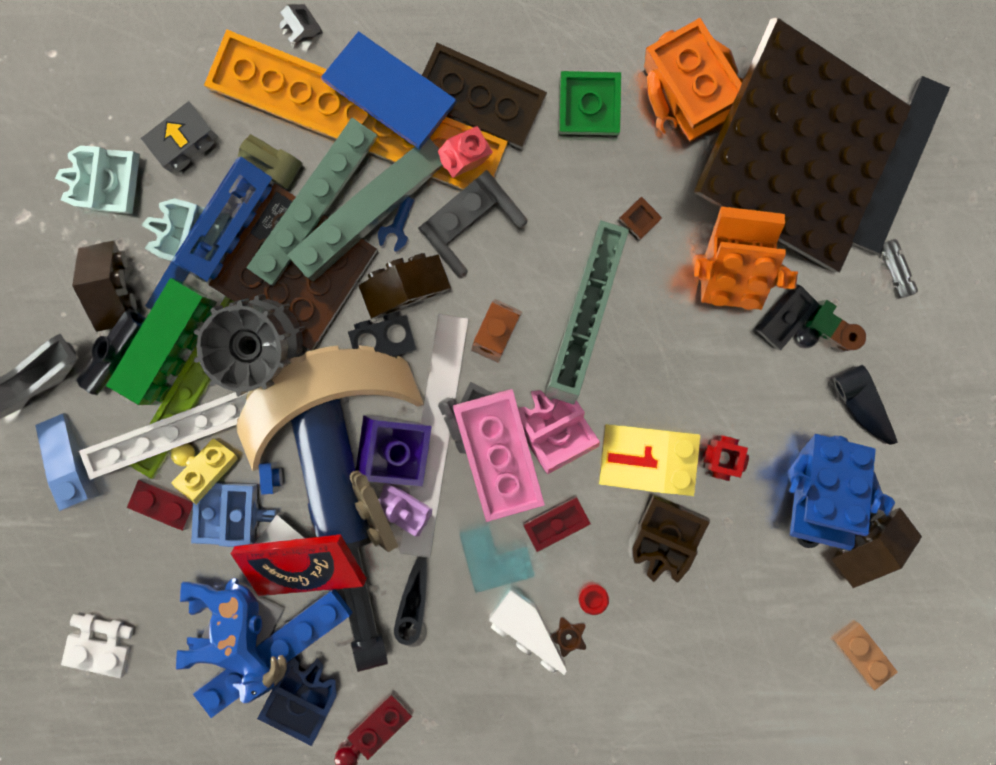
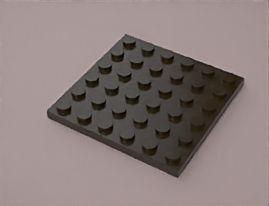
(804, 144)

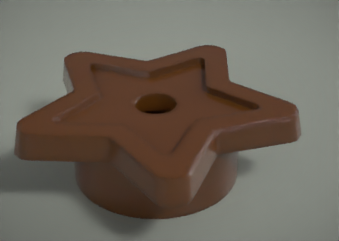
(575, 642)

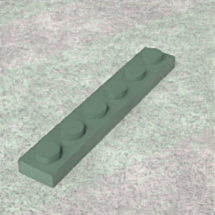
(312, 201)

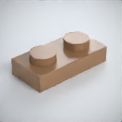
(865, 656)

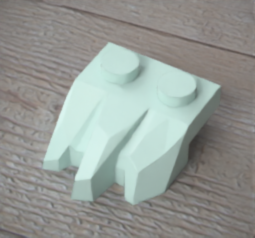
(101, 179)
(176, 225)

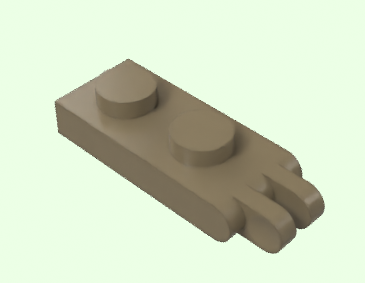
(370, 509)

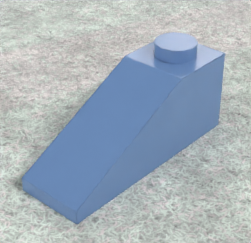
(64, 464)

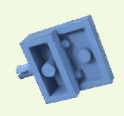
(228, 515)

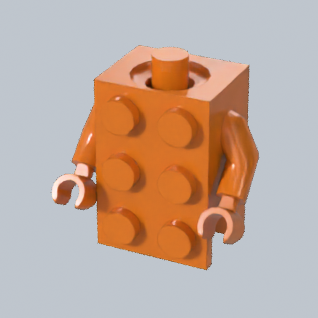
(691, 79)
(743, 259)

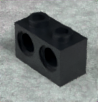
(381, 333)

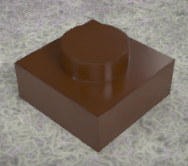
(640, 218)

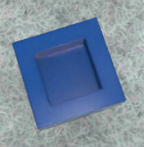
(270, 477)

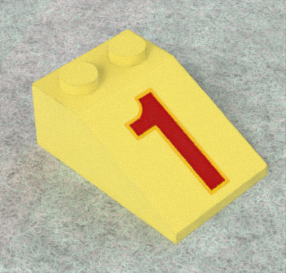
(649, 459)

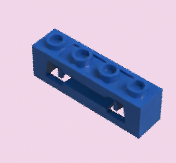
(249, 178)

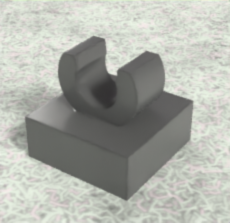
(300, 21)

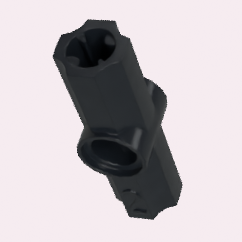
(109, 351)

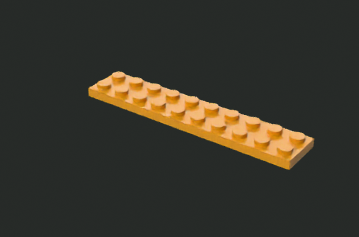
(297, 94)

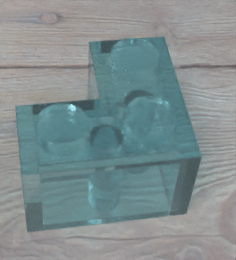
(490, 566)

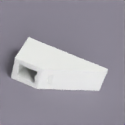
(522, 620)

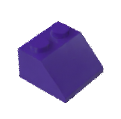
(393, 450)

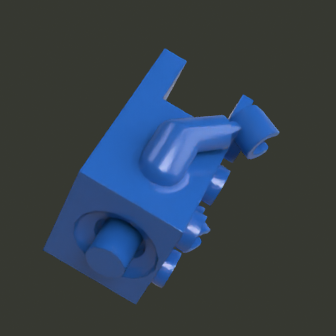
(835, 491)

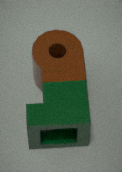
(834, 329)

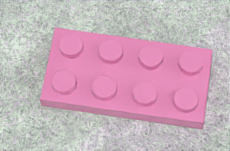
(498, 455)

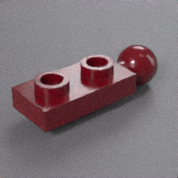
(374, 731)

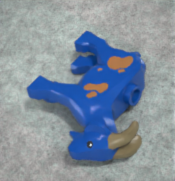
(231, 637)

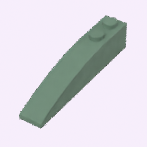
(365, 211)
(587, 313)

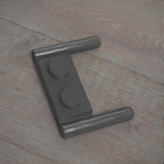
(462, 212)

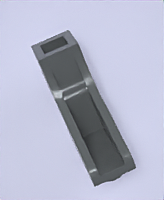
(36, 373)

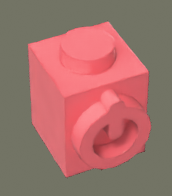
(464, 152)

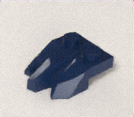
(300, 702)

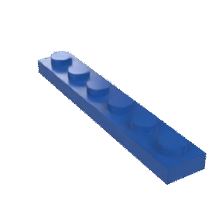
(286, 641)

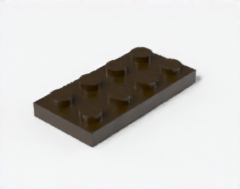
(485, 95)

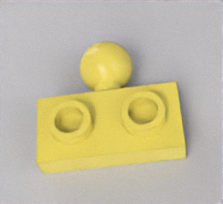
(201, 470)

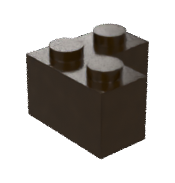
(102, 284)
(403, 284)
(881, 551)

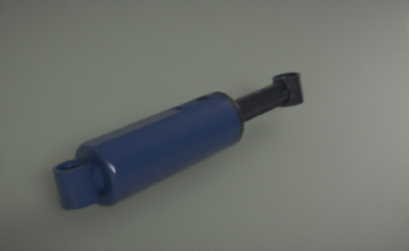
(326, 472)

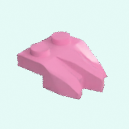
(556, 431)

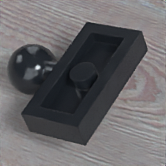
(789, 319)

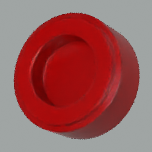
(593, 599)

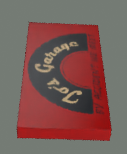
(299, 565)

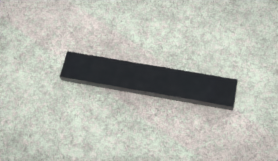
(891, 188)

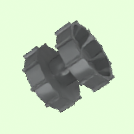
(224, 348)

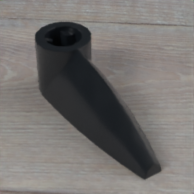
(865, 403)
(413, 606)

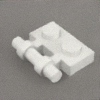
(95, 654)

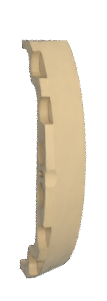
(316, 379)

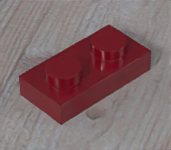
(161, 504)
(556, 524)

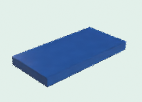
(389, 90)

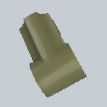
(275, 163)

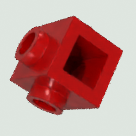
(736, 458)

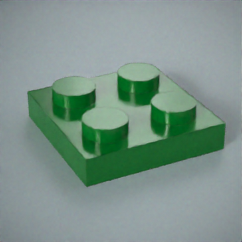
(590, 103)

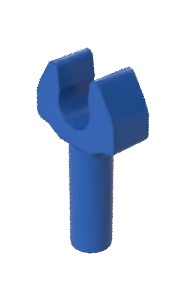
(396, 227)

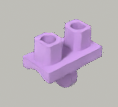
(404, 509)

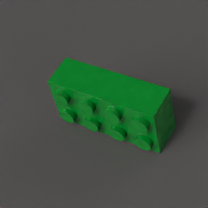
(161, 344)

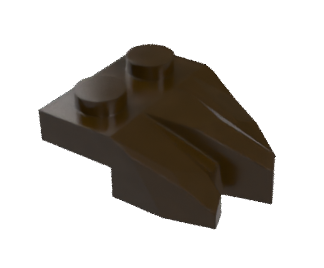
(668, 538)

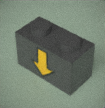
(179, 137)

